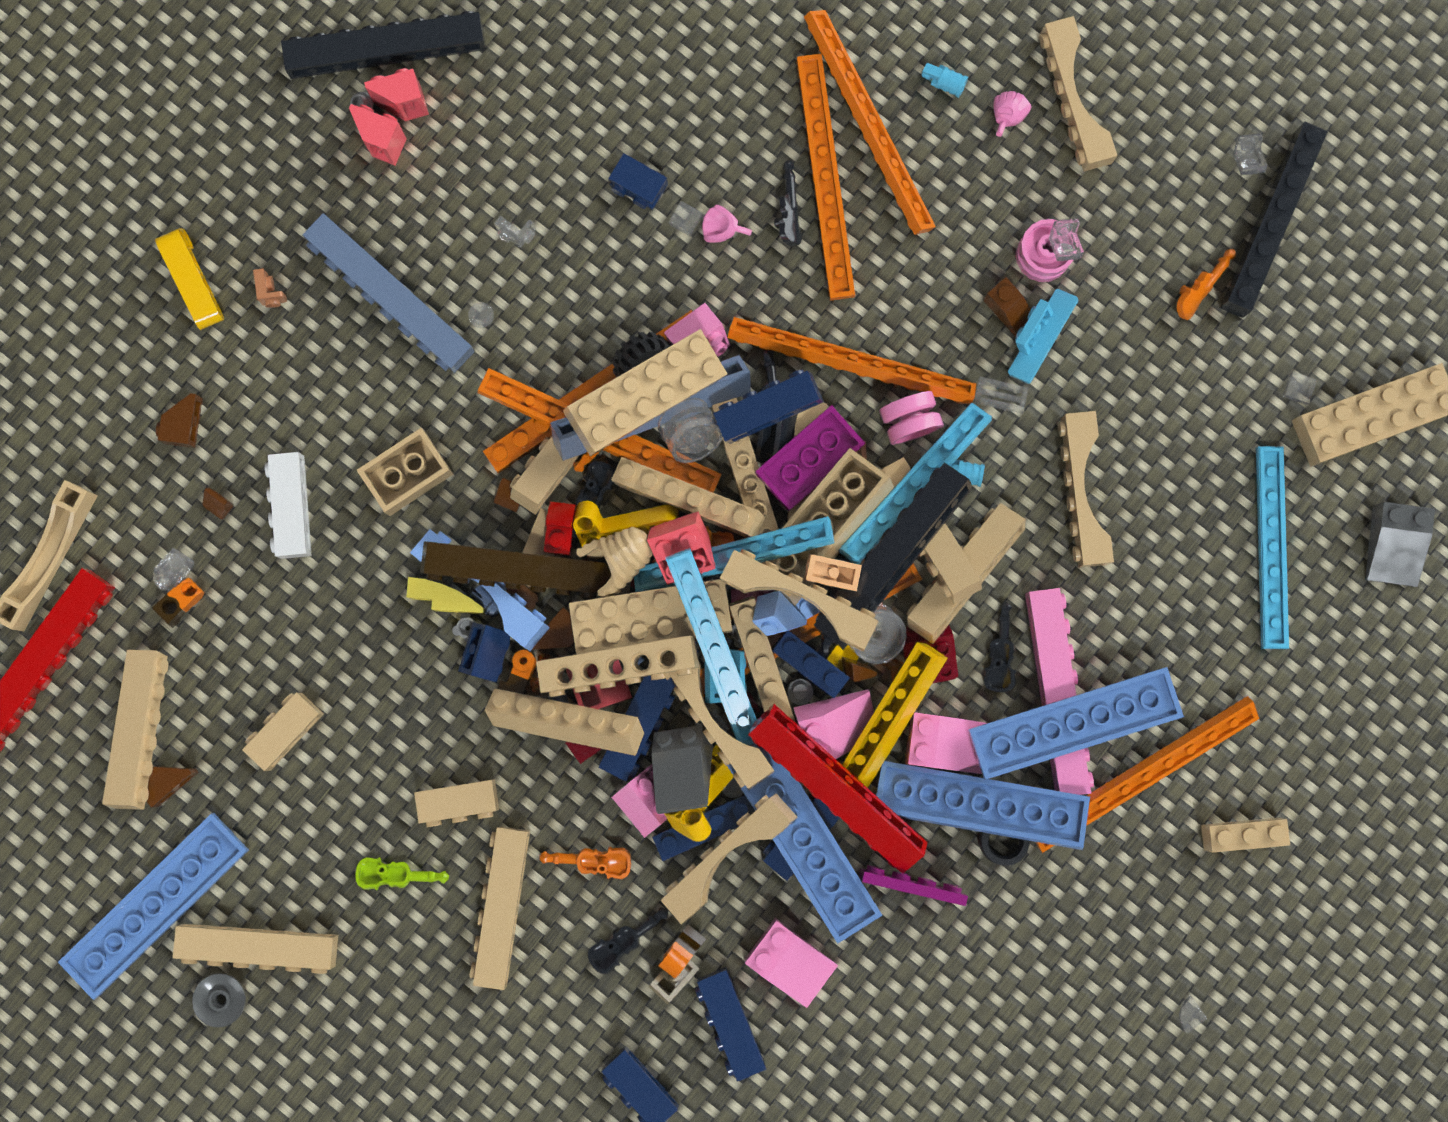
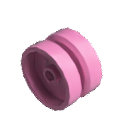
(1036, 254)
(911, 417)

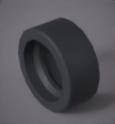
(1011, 859)

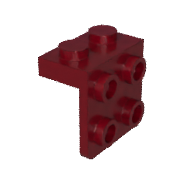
(944, 644)

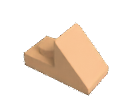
(832, 572)

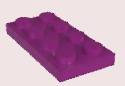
(808, 458)
(921, 887)

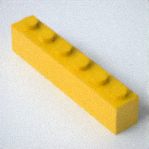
(894, 712)

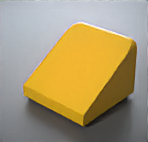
(837, 653)

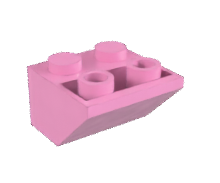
(702, 319)
(638, 802)

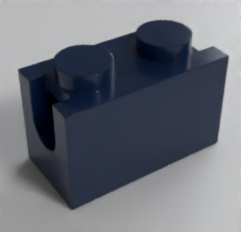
(637, 182)
(484, 652)

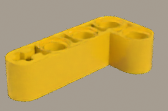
(178, 255)
(591, 526)
(693, 822)

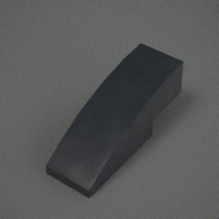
(774, 438)

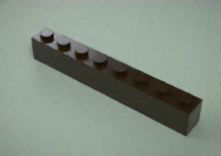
(515, 569)

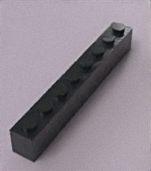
(383, 45)
(1273, 220)
(902, 543)

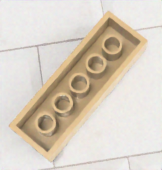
(644, 392)
(1373, 415)
(847, 498)
(639, 618)

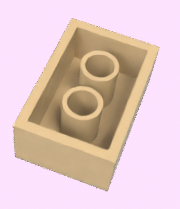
(405, 472)

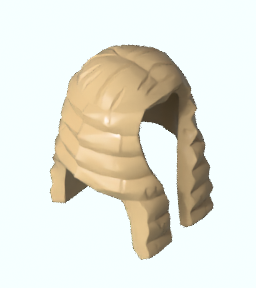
(625, 554)

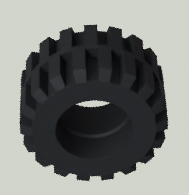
(637, 351)

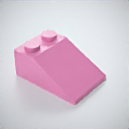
(836, 721)
(941, 743)
(790, 963)

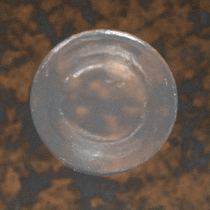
(481, 315)

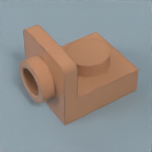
(264, 285)

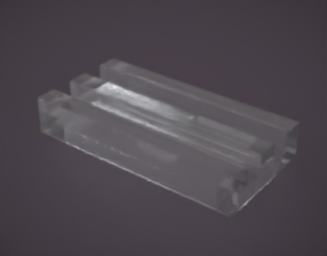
(998, 404)

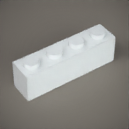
(289, 505)

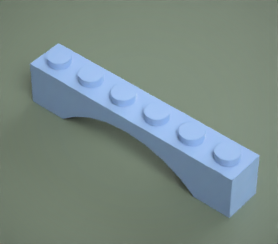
(518, 621)

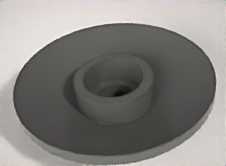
(206, 1001)

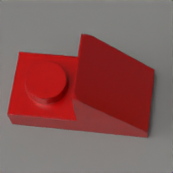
(559, 528)

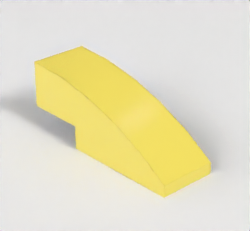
(442, 597)

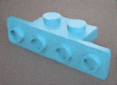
(1040, 333)

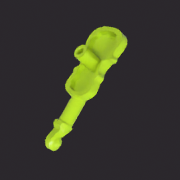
(373, 873)

